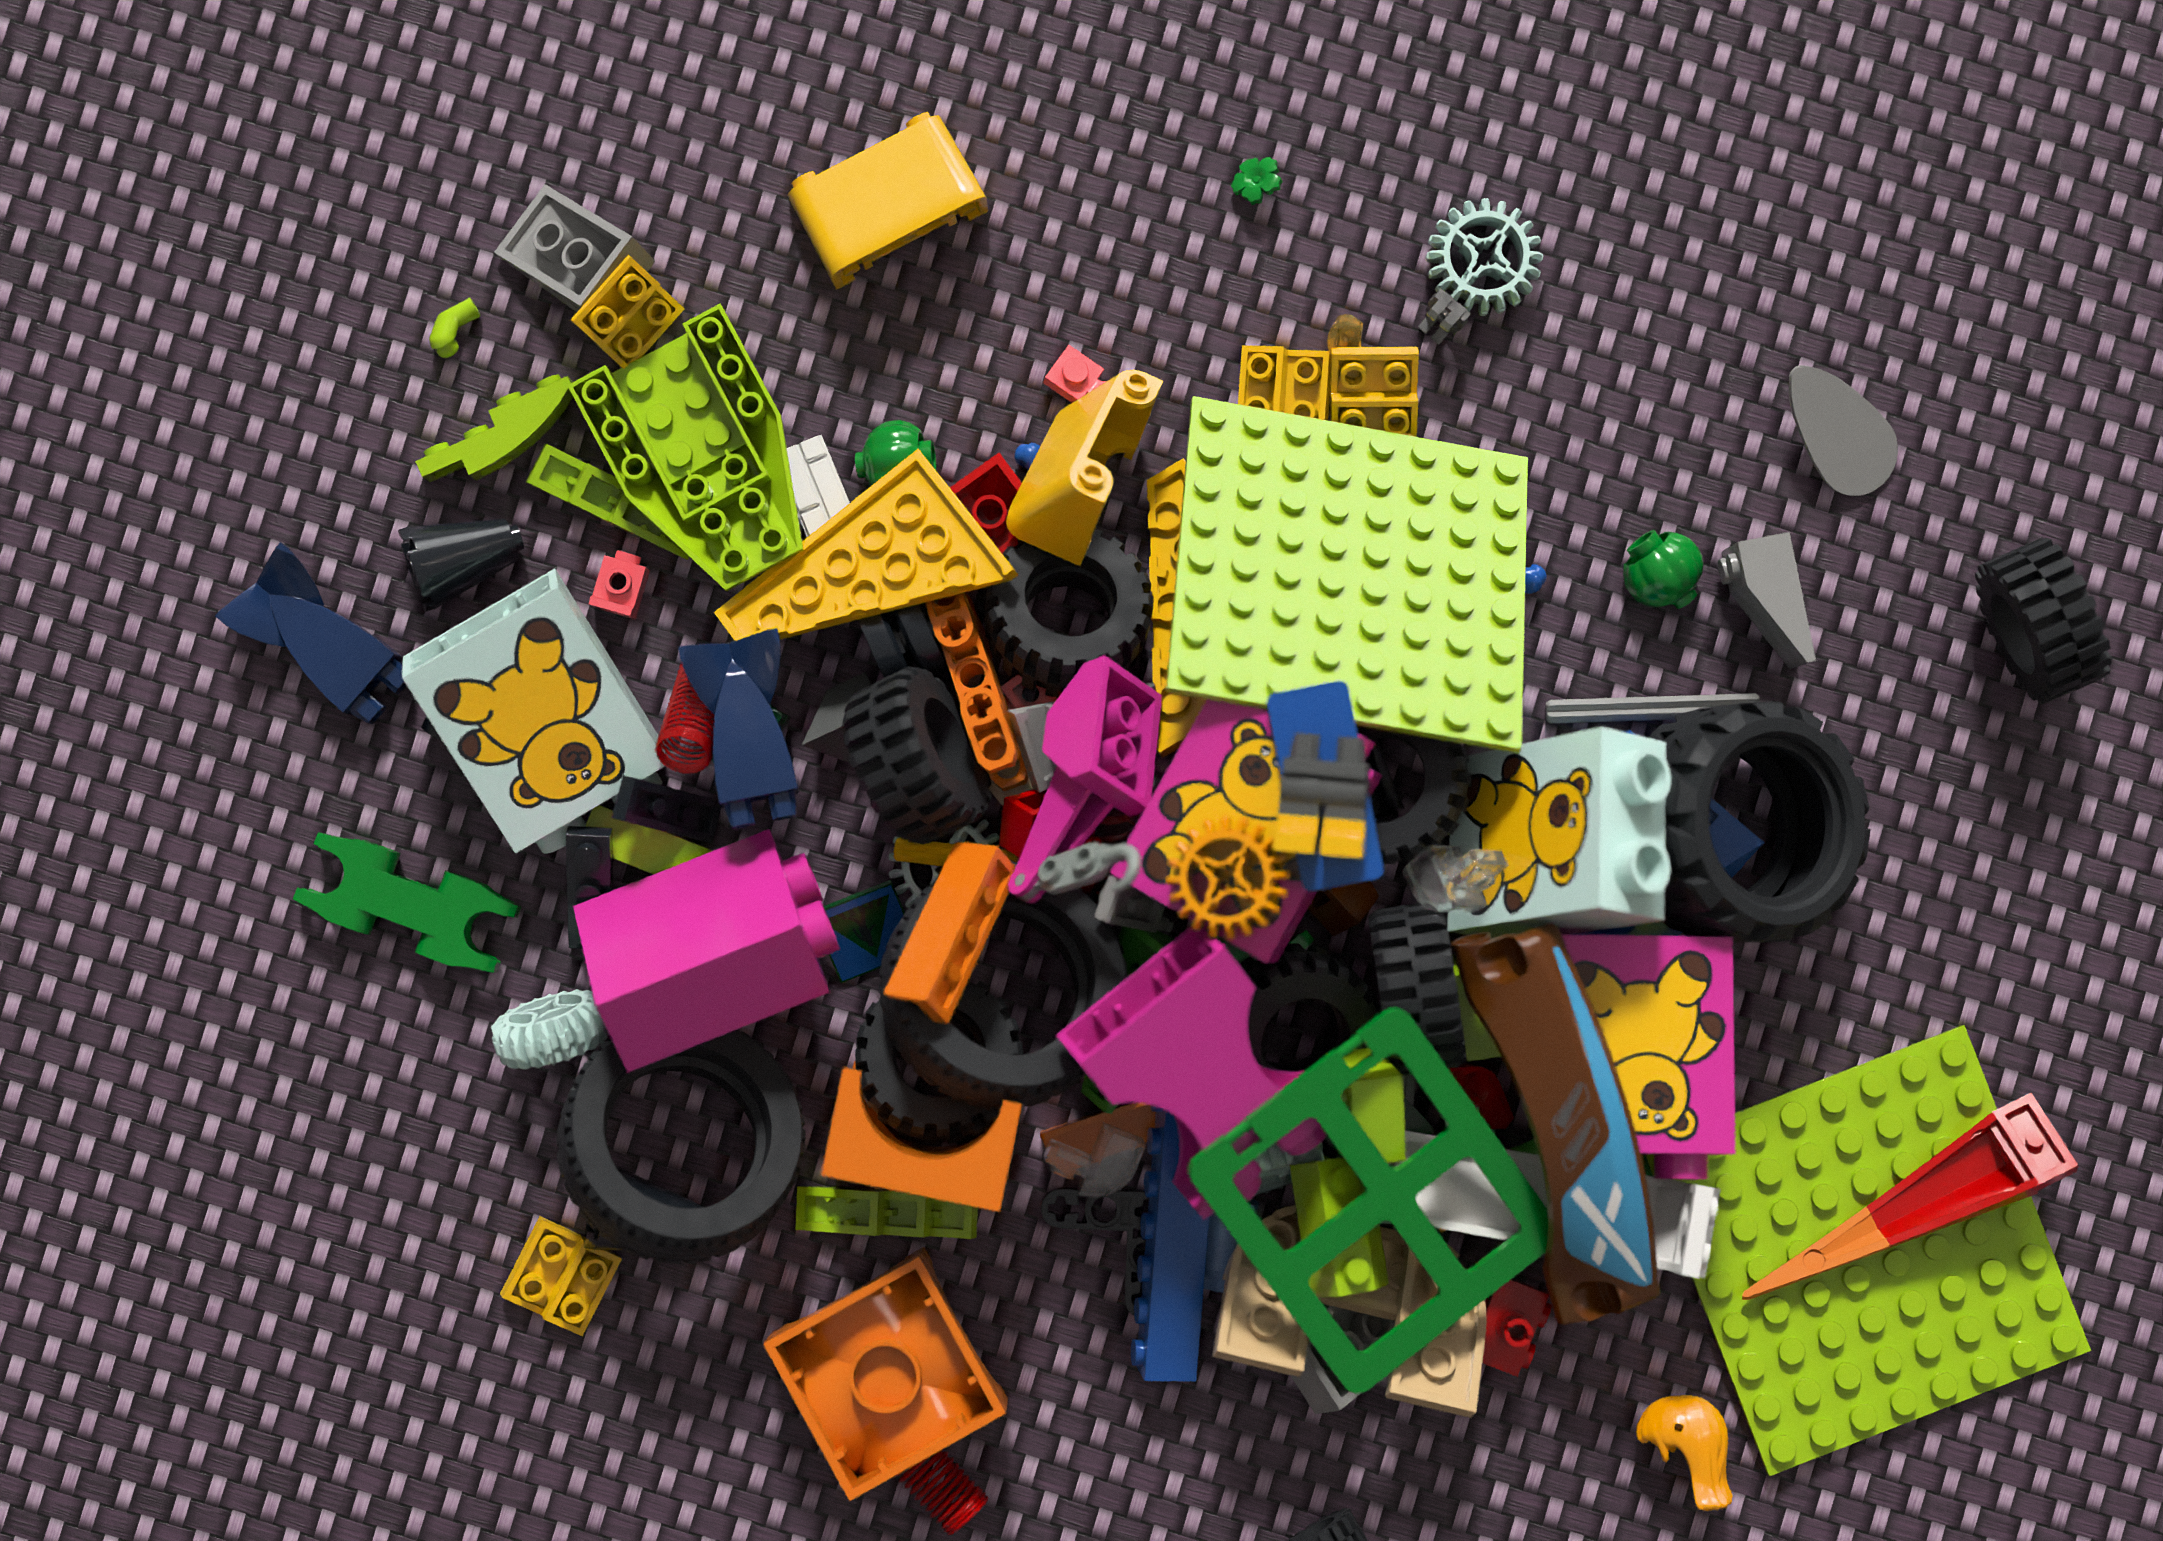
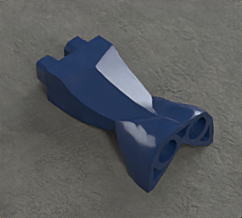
(328, 647)
(748, 745)

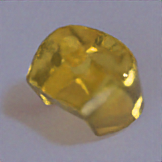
(1345, 332)

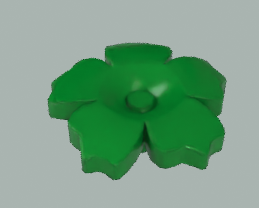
(1257, 178)

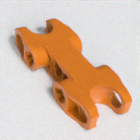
(984, 706)

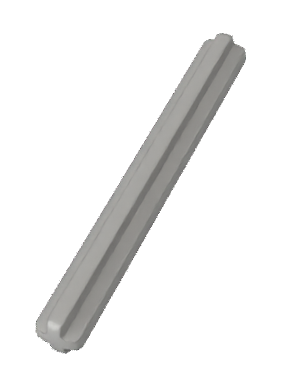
(1635, 707)

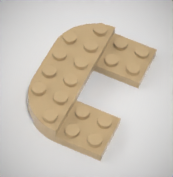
(1263, 1334)

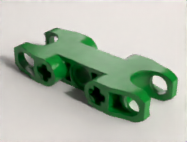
(375, 890)

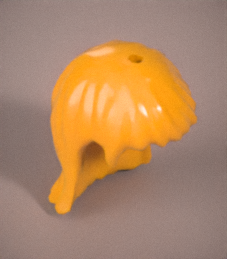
(1700, 1435)

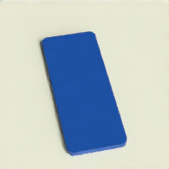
(1327, 712)

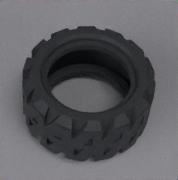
(1817, 818)

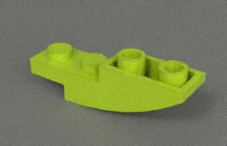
(518, 426)

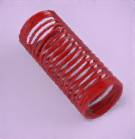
(688, 731)
(958, 1513)

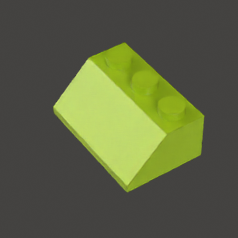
(1320, 1193)

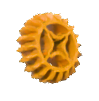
(1215, 896)

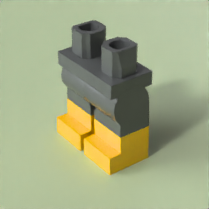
(1323, 784)

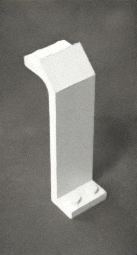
(1468, 1204)

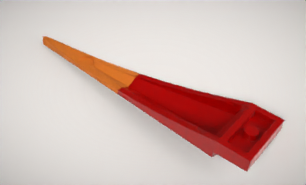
(1986, 1168)

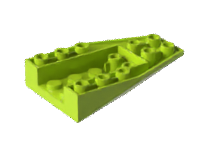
(699, 449)

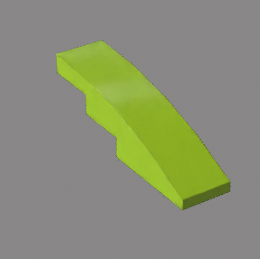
(595, 494)
(644, 846)
(882, 1213)

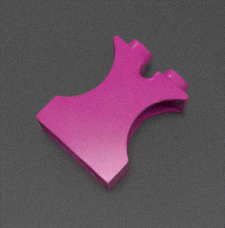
(1182, 1044)

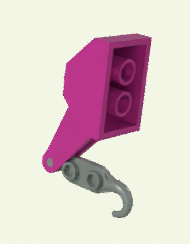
(1105, 756)

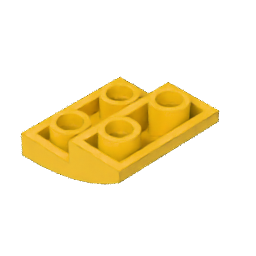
(627, 313)
(1285, 380)
(1375, 388)
(560, 1276)

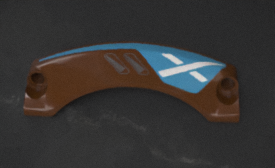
(1588, 1149)

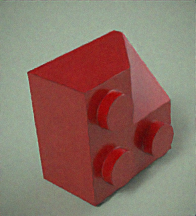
(988, 497)

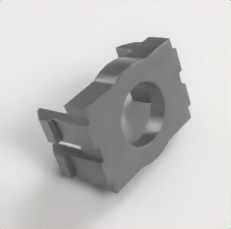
(1448, 312)

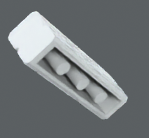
(815, 484)

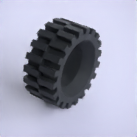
(2043, 620)

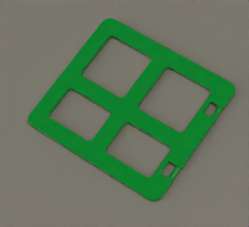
(1386, 1195)

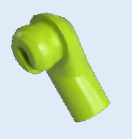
(447, 324)

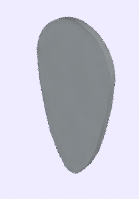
(1841, 432)

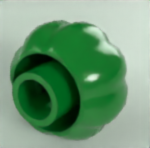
(888, 447)
(1663, 569)

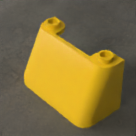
(886, 197)
(1069, 477)

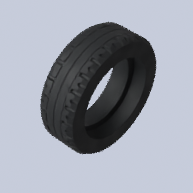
(989, 1077)
(667, 1231)

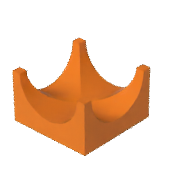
(875, 1155)
(885, 1375)

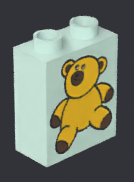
(533, 712)
(1577, 829)

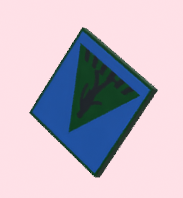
(863, 929)

